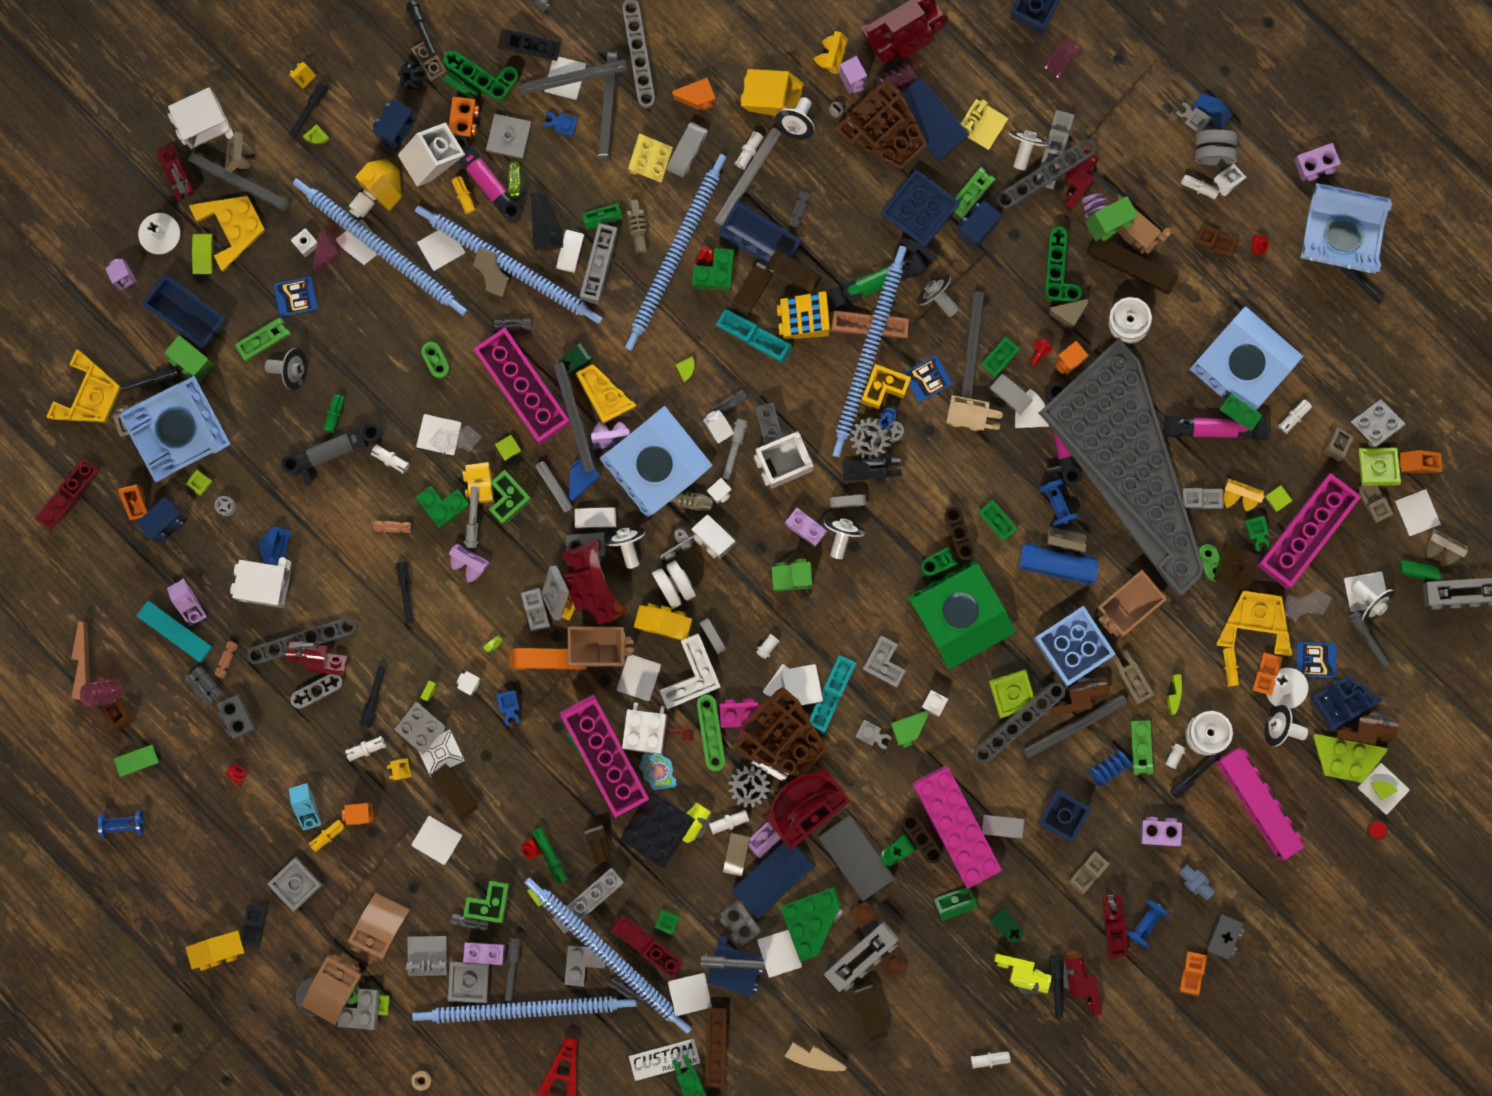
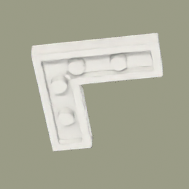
(703, 681)

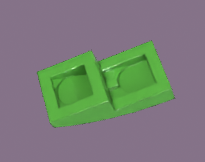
(136, 761)

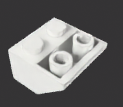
(713, 537)

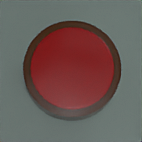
(1377, 830)

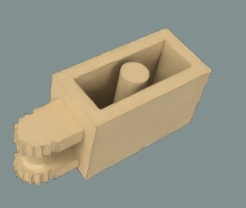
(972, 414)

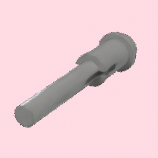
(737, 439)
(472, 527)

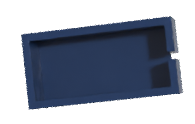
(185, 312)

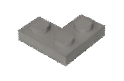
(879, 664)
(577, 960)
(365, 1014)

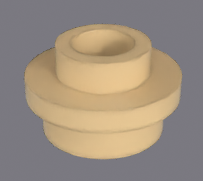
(417, 1085)

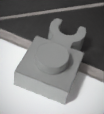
(1196, 119)
(870, 733)

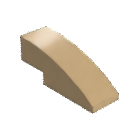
(814, 1058)

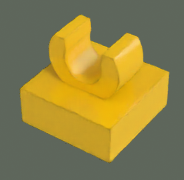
(302, 75)
(400, 769)

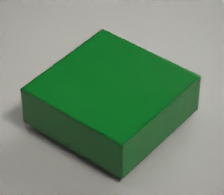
(667, 922)

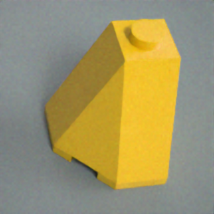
(381, 181)

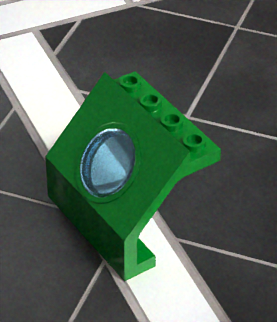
(962, 614)

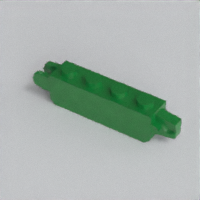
(689, 1080)

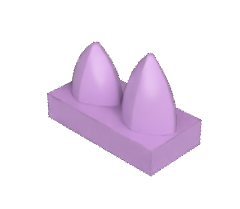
(604, 438)
(475, 564)

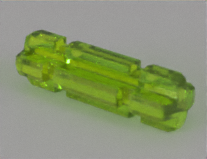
(513, 178)

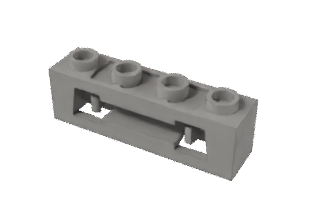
(599, 264)
(1432, 594)
(593, 896)
(838, 978)

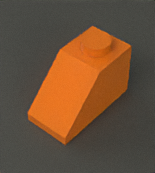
(696, 95)
(1420, 462)

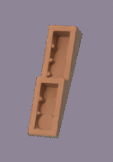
(860, 324)
(81, 654)

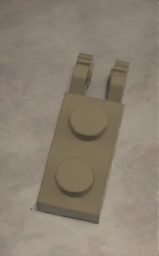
(1133, 678)

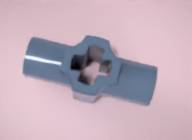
(1196, 882)

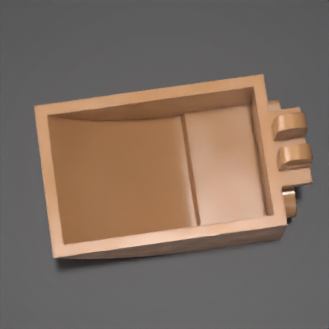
(1142, 235)
(1130, 605)
(598, 646)
(377, 929)
(333, 987)

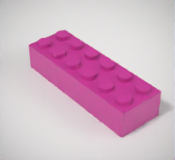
(522, 386)
(1308, 531)
(604, 755)
(1259, 804)
(956, 827)

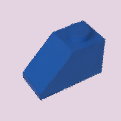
(580, 480)

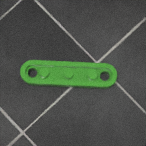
(710, 732)

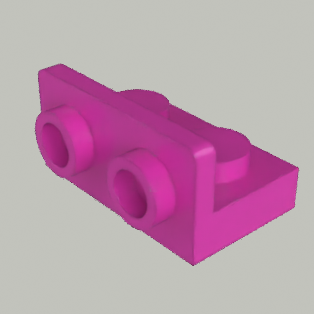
(735, 714)

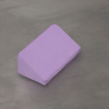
(764, 841)

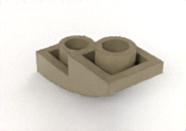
(432, 65)

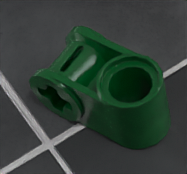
(577, 358)
(1004, 923)

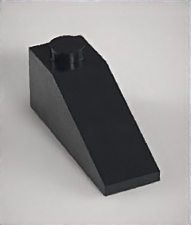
(528, 45)
(545, 225)

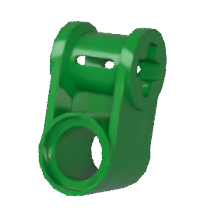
(941, 561)
(897, 850)

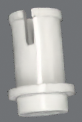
(767, 646)
(1175, 756)

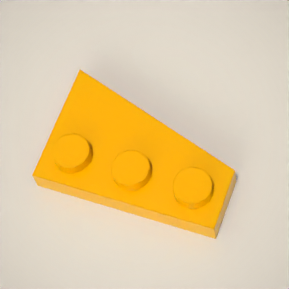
(603, 395)

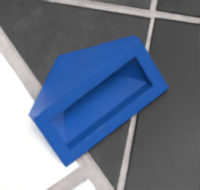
(1215, 109)
(274, 545)

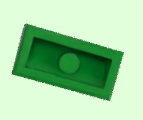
(1419, 570)
(955, 903)

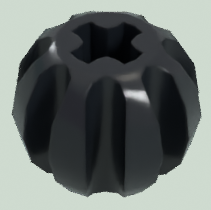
(411, 75)

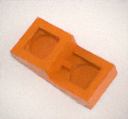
(1267, 673)
(1192, 973)

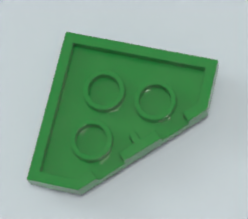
(811, 921)

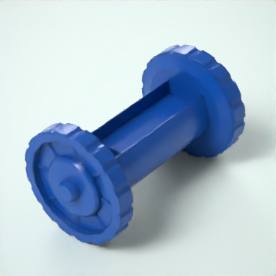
(1058, 503)
(120, 824)
(1147, 923)

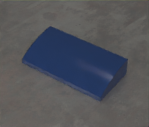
(934, 119)
(757, 234)
(772, 879)

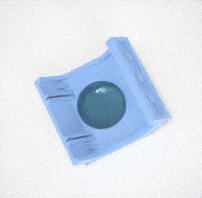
(1345, 228)
(1246, 360)
(174, 428)
(656, 462)

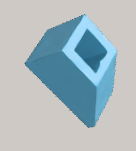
(304, 806)

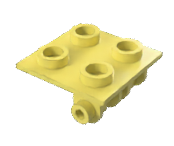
(983, 123)
(649, 158)

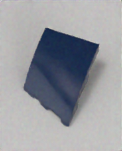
(1343, 702)

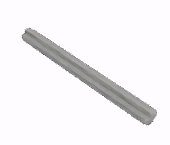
(748, 175)

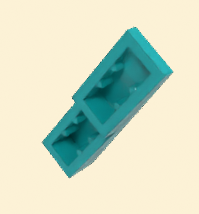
(754, 336)
(174, 631)
(831, 694)

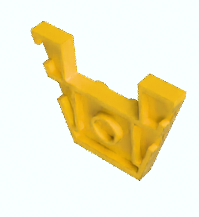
(237, 221)
(94, 397)
(1258, 613)

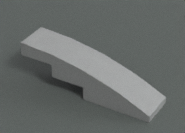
(1057, 141)

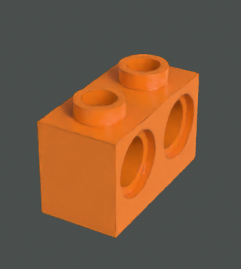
(458, 118)
(1070, 358)
(358, 814)

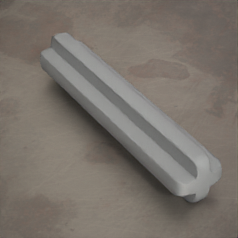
(554, 486)

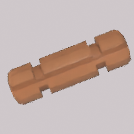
(390, 526)
(226, 659)

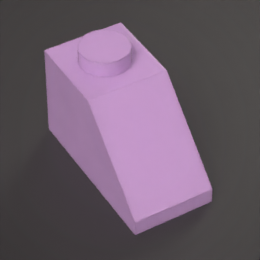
(120, 274)

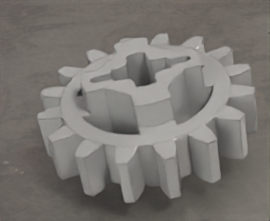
(863, 439)
(758, 788)

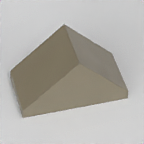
(1069, 312)
(1338, 444)

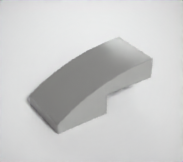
(1011, 394)
(1203, 498)
(535, 610)
(1003, 826)

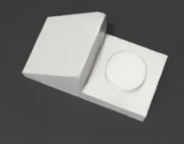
(1228, 179)

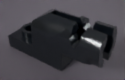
(870, 469)

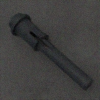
(413, 9)
(313, 101)
(1352, 273)
(159, 376)
(404, 581)
(370, 707)
(1178, 790)
(1056, 975)

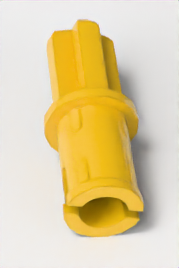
(463, 195)
(1231, 667)
(327, 835)

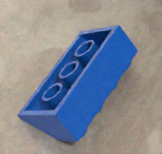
(1057, 564)

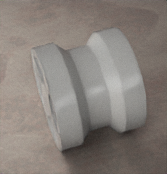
(895, 428)
(222, 503)

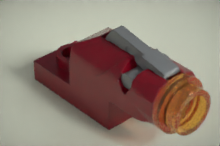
(1078, 982)

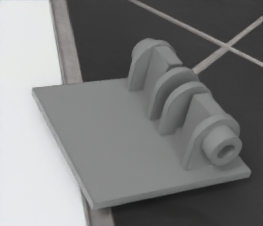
(1378, 423)
(684, 543)
(419, 728)
(427, 956)

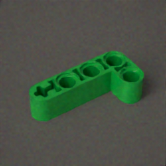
(479, 74)
(1058, 265)

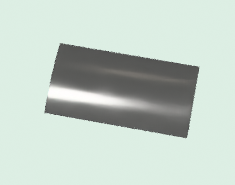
(856, 858)

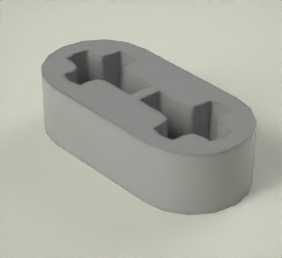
(848, 501)
(712, 635)

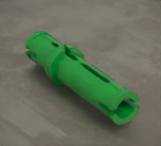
(549, 856)

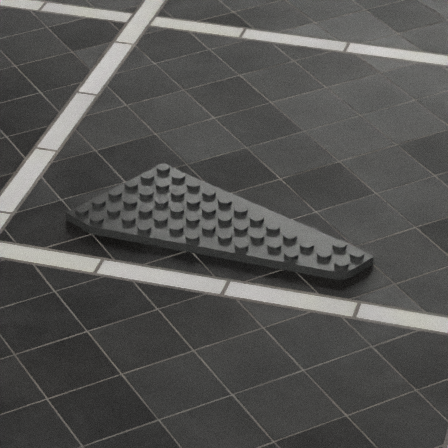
(1119, 445)

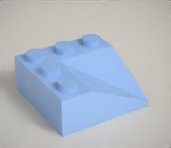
(1074, 646)

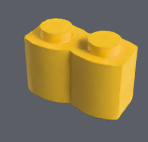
(479, 476)

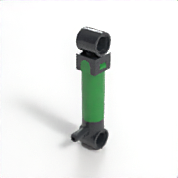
(857, 289)

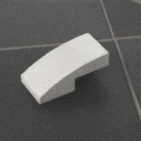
(570, 252)
(595, 518)

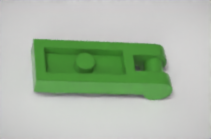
(973, 192)
(262, 339)
(1141, 747)

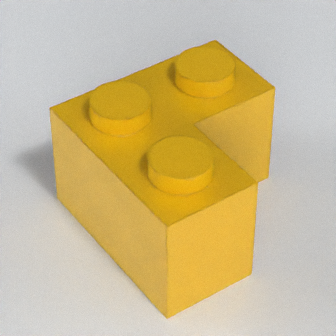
(883, 381)
(663, 621)
(211, 951)

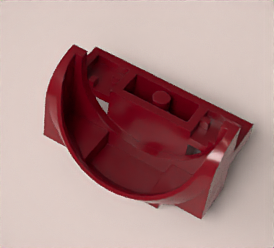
(908, 28)
(587, 584)
(804, 806)

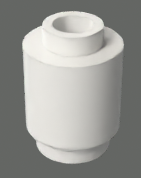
(361, 204)

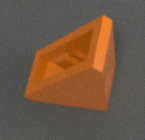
(133, 501)

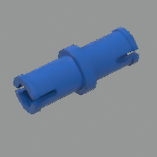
(888, 415)

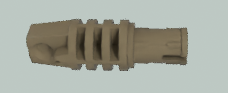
(637, 226)
(693, 501)

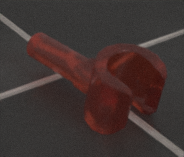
(686, 734)

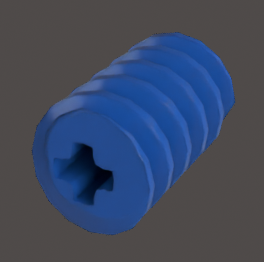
(1109, 768)

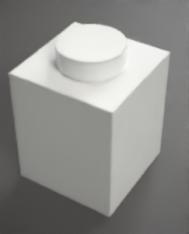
(718, 426)
(934, 703)

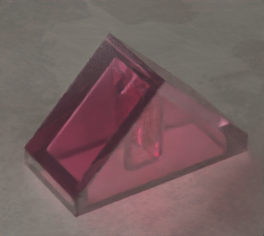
(1062, 57)
(325, 252)

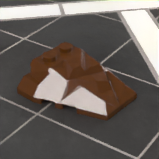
(884, 126)
(781, 735)

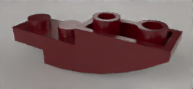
(68, 495)
(647, 945)

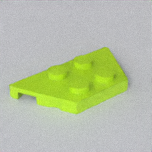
(1347, 758)

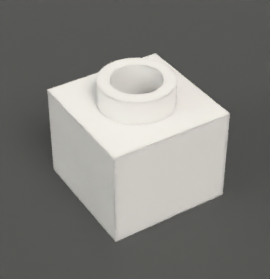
(305, 248)
(720, 491)
(468, 683)

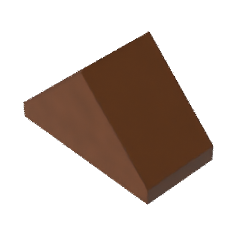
(117, 715)

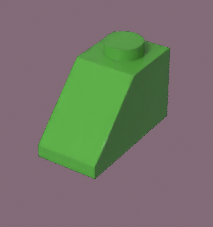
(909, 729)

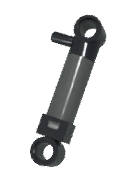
(351, 441)

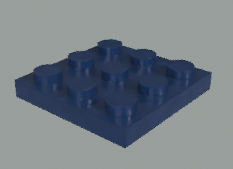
(920, 208)

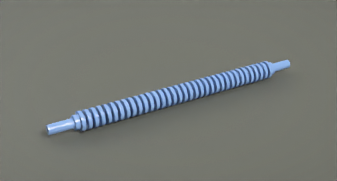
(466, 238)
(379, 247)
(675, 252)
(895, 269)
(615, 961)
(436, 1014)

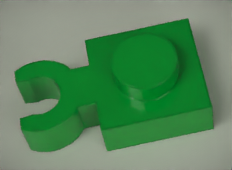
(1257, 530)

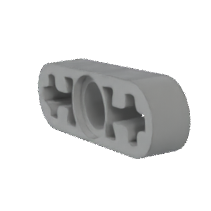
(306, 702)

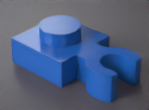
(563, 124)
(508, 704)

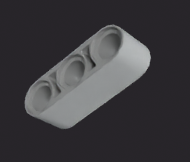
(687, 149)

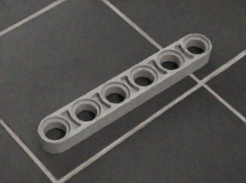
(638, 53)

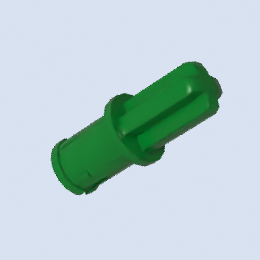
(460, 86)
(333, 413)

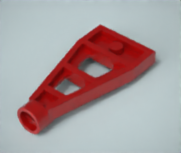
(564, 1054)

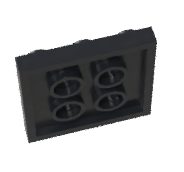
(657, 829)

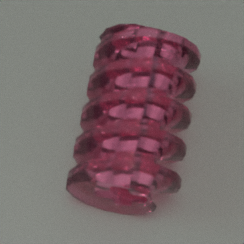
(901, 76)
(100, 692)

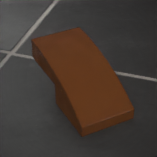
(1216, 242)

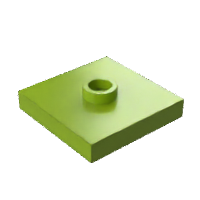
(1379, 466)
(1011, 692)

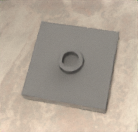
(508, 136)
(555, 593)
(294, 884)
(468, 982)

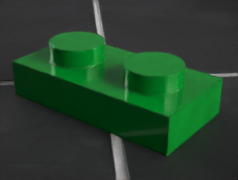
(603, 215)
(999, 357)
(1241, 412)
(997, 520)

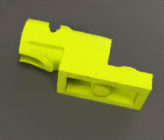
(698, 827)
(1023, 975)

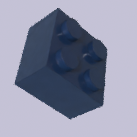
(1034, 13)
(394, 124)
(978, 225)
(161, 521)
(1064, 816)

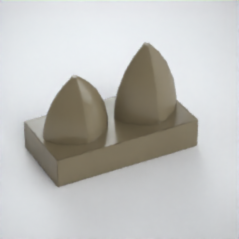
(234, 153)
(1439, 541)

